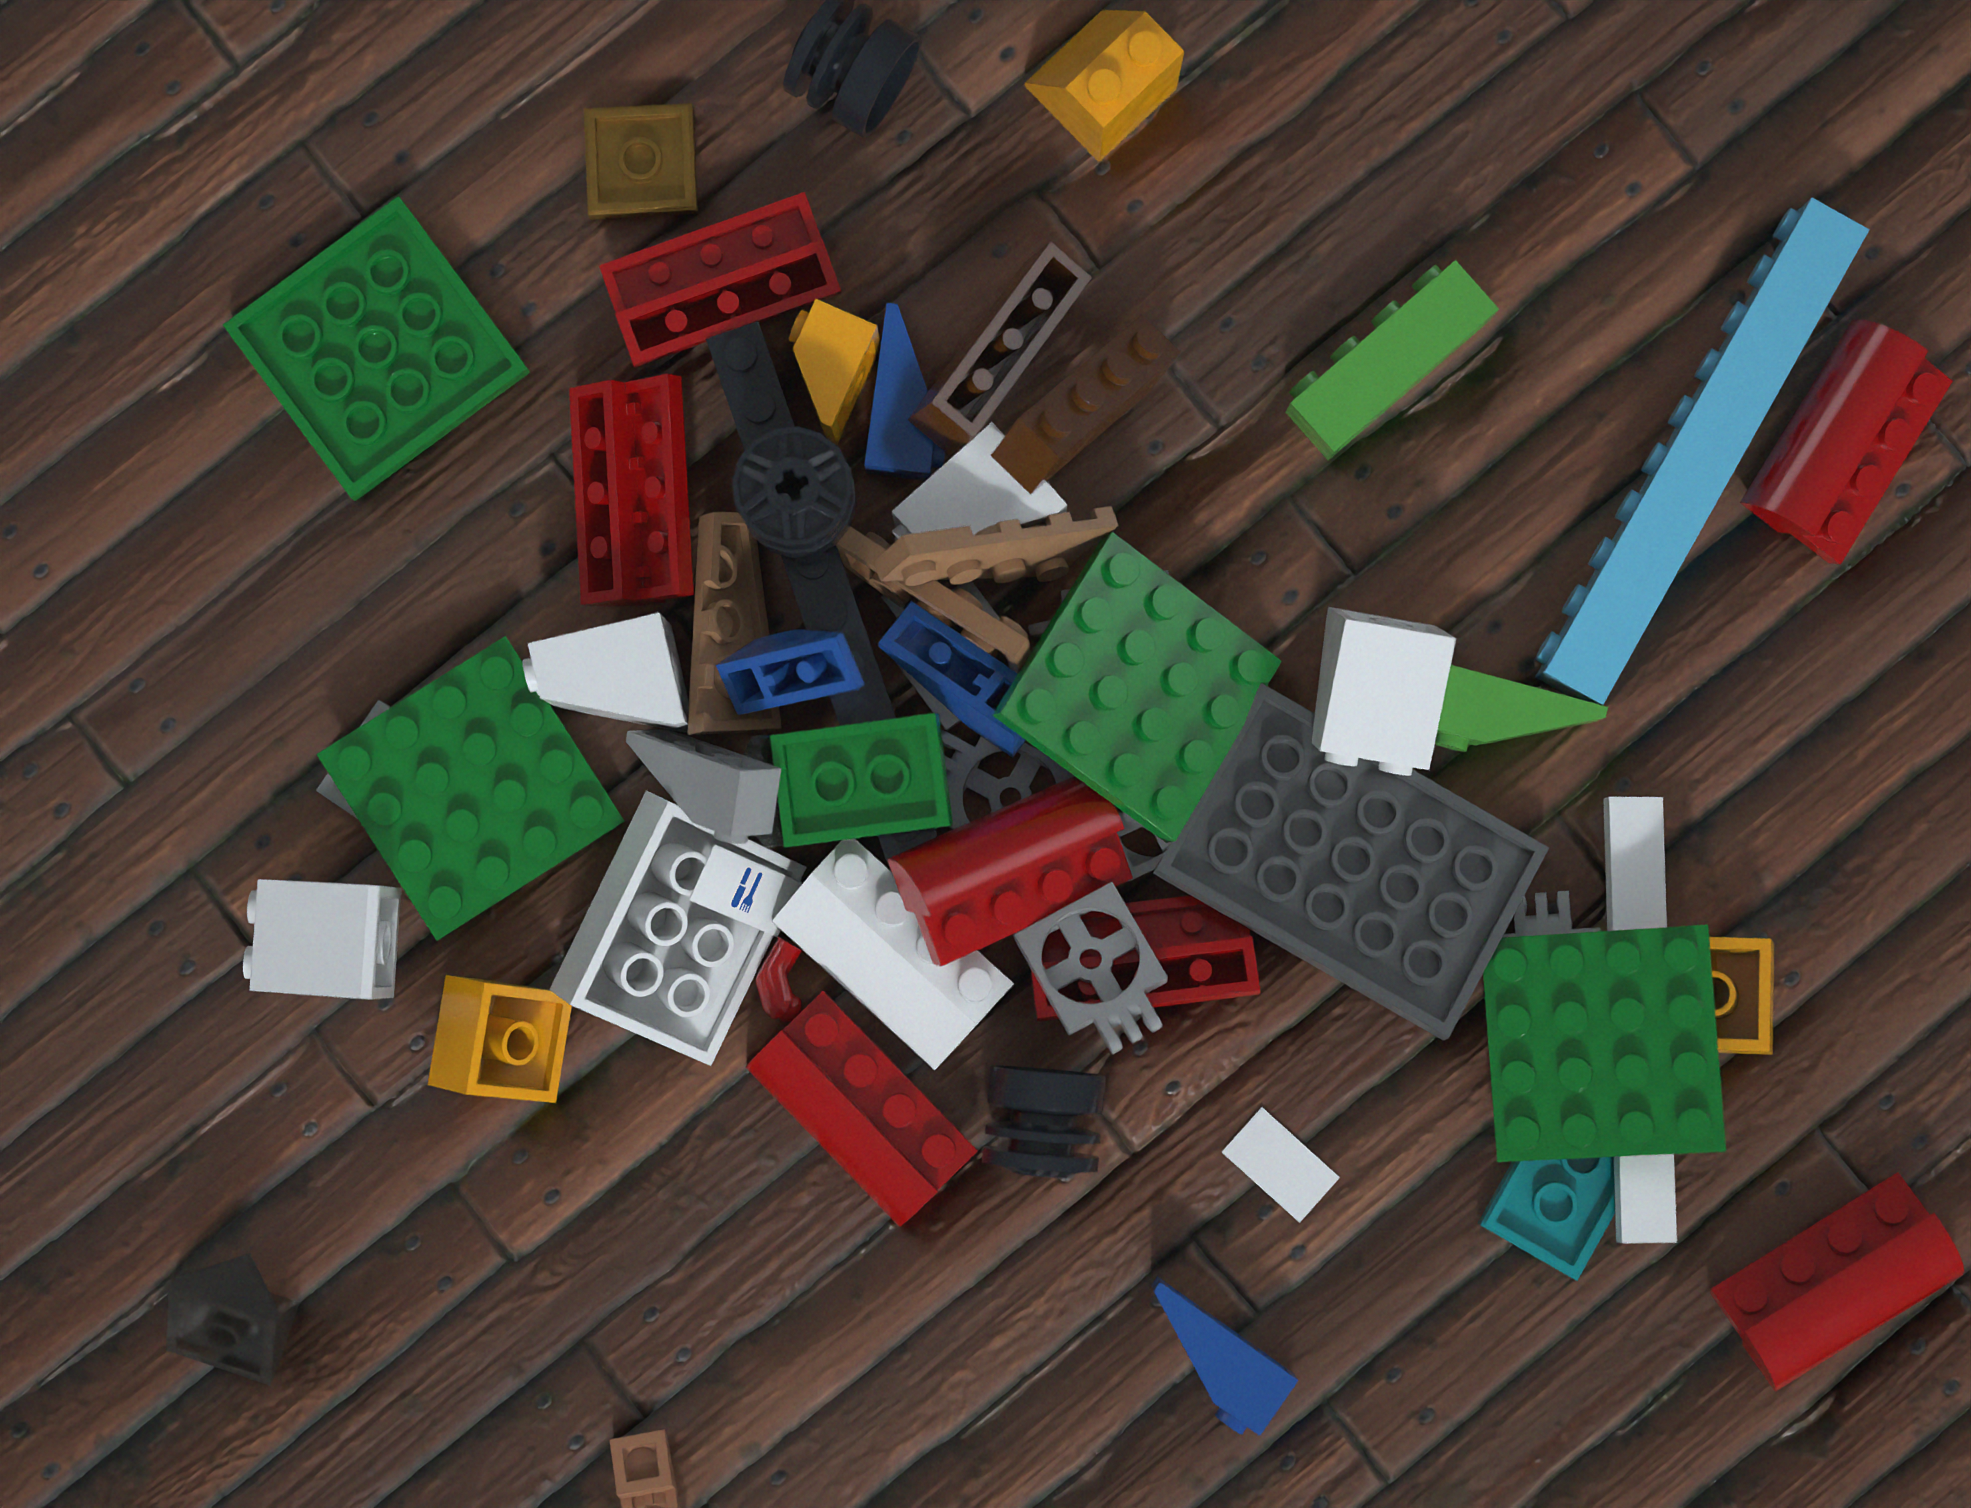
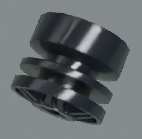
(861, 68)
(826, 504)
(1043, 1120)

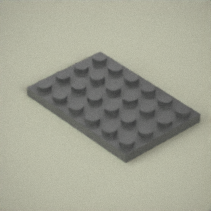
(1353, 866)

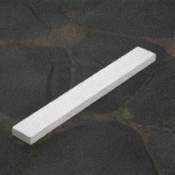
(1638, 901)

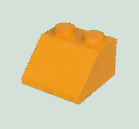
(834, 360)
(1743, 994)
(499, 1040)

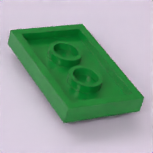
(862, 780)

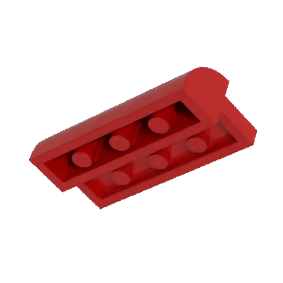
(719, 279)
(1847, 439)
(631, 491)
(1010, 868)
(1195, 944)
(861, 1108)
(1838, 1281)

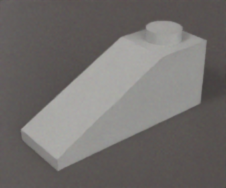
(711, 783)

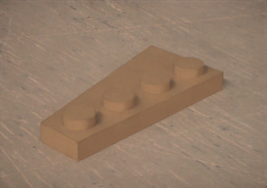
(996, 551)
(957, 609)
(726, 618)

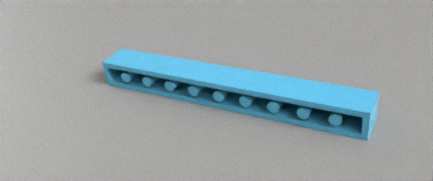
(1701, 452)

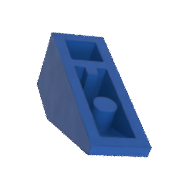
(893, 442)
(789, 669)
(954, 672)
(1234, 1371)

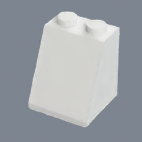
(974, 493)
(614, 673)
(1380, 690)
(323, 939)

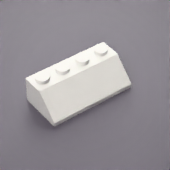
(865, 939)

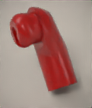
(773, 983)

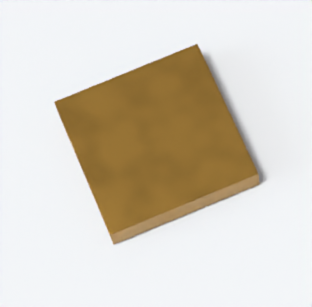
(640, 161)

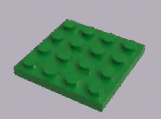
(376, 348)
(1137, 688)
(470, 788)
(1604, 1045)

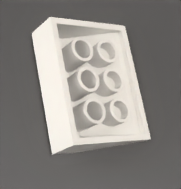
(651, 952)

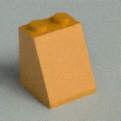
(1109, 78)

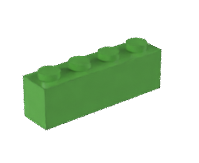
(1391, 359)

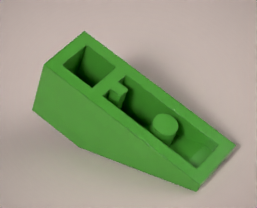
(1494, 709)

